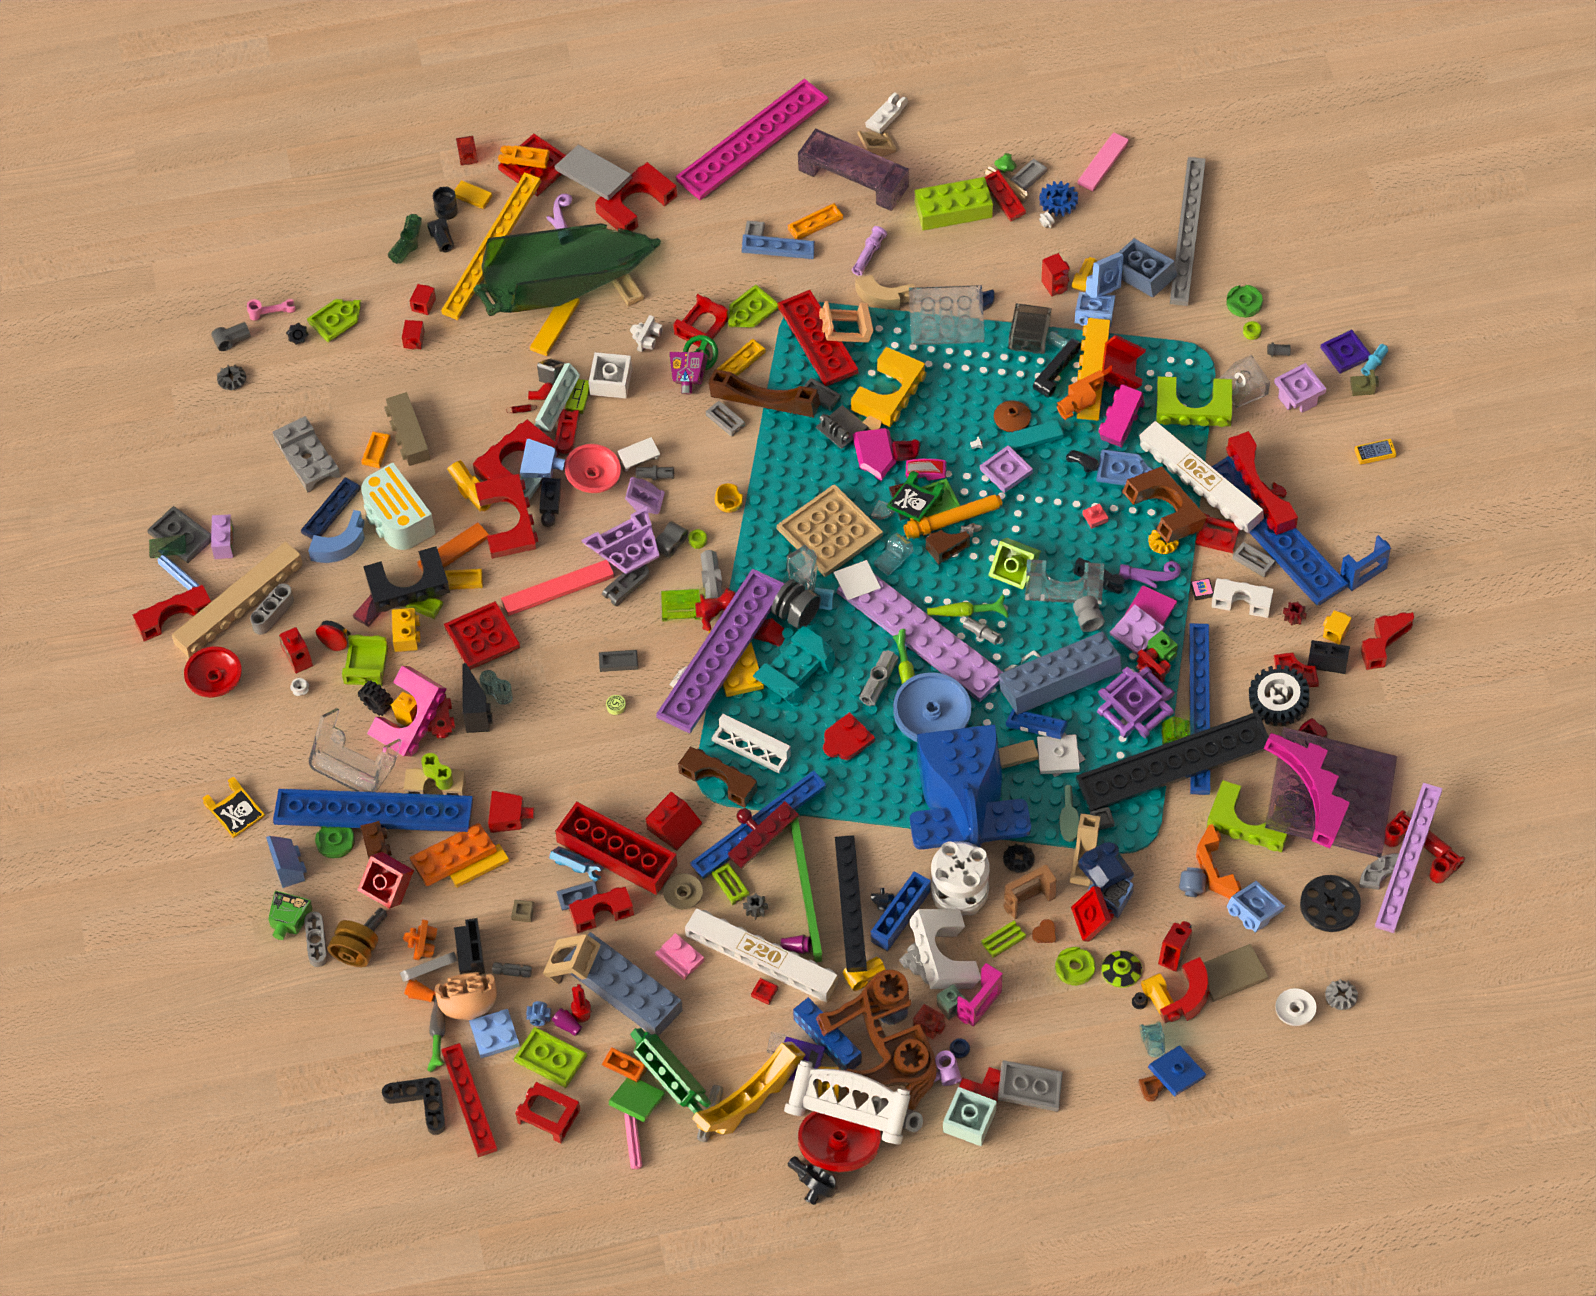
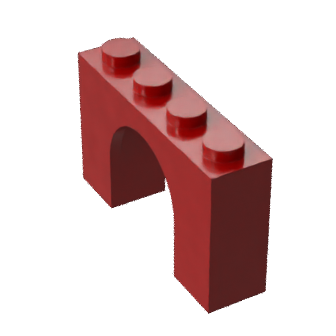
(644, 180)
(489, 465)
(508, 490)

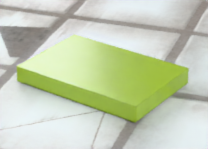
(550, 1057)

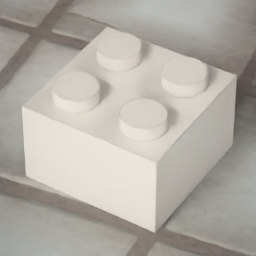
(610, 375)

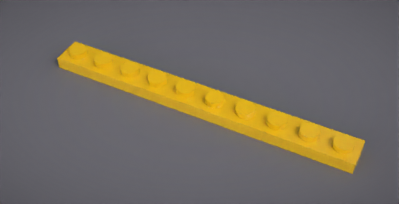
(502, 227)

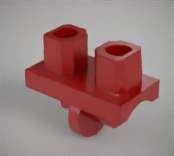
(1148, 658)

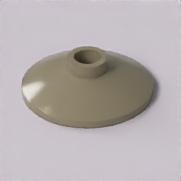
(683, 884)

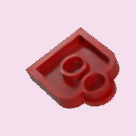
(846, 738)

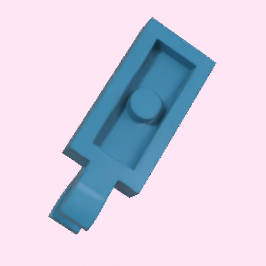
(576, 862)

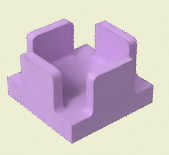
(1299, 388)

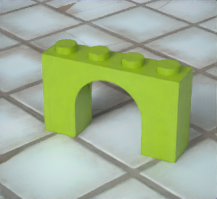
(1172, 411)
(1226, 821)

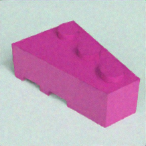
(1121, 415)

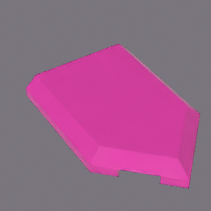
(874, 451)

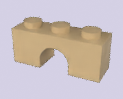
(418, 783)

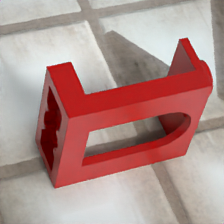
(704, 305)
(558, 1129)

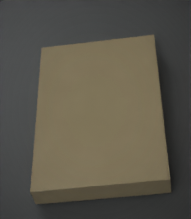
(1234, 972)

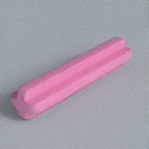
(633, 1142)

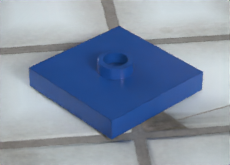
(1177, 1070)

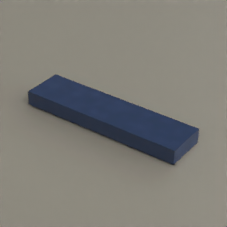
(331, 508)

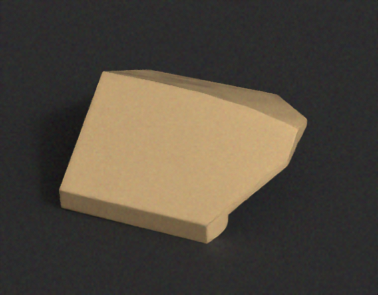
(877, 143)

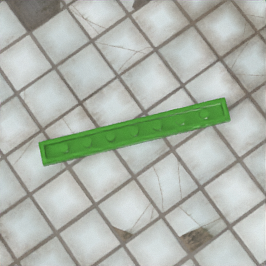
(806, 891)

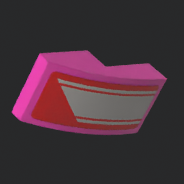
(928, 468)

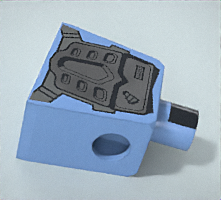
(1117, 895)

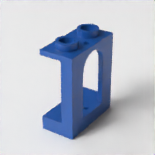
(1351, 569)

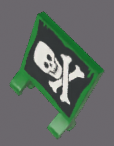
(914, 500)

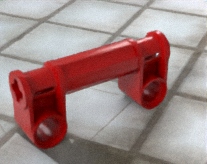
(1446, 859)

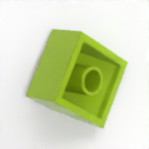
(1011, 562)

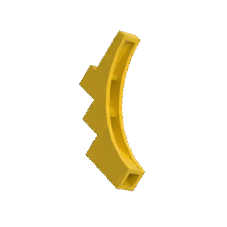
(747, 1099)

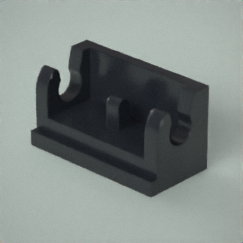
(1328, 656)

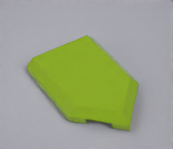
(751, 308)
(335, 318)

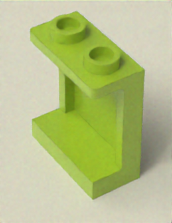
(365, 659)

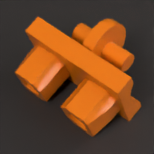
(424, 932)

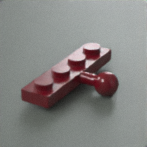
(762, 834)

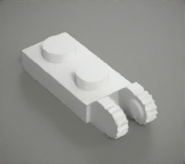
(886, 113)

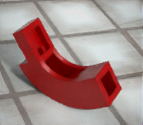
(1195, 997)

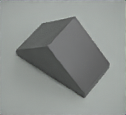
(549, 370)

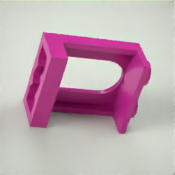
(991, 983)

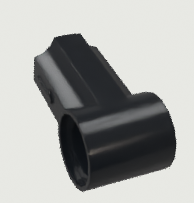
(440, 231)

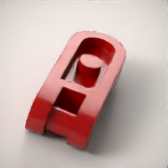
(567, 430)

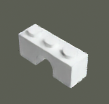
(1256, 596)

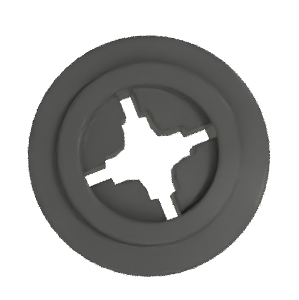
(226, 383)

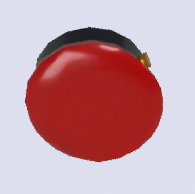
(332, 635)

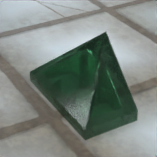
(167, 546)

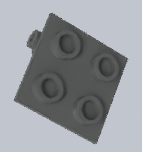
(840, 426)

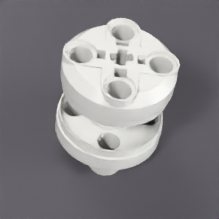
(960, 877)

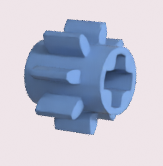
(538, 1013)

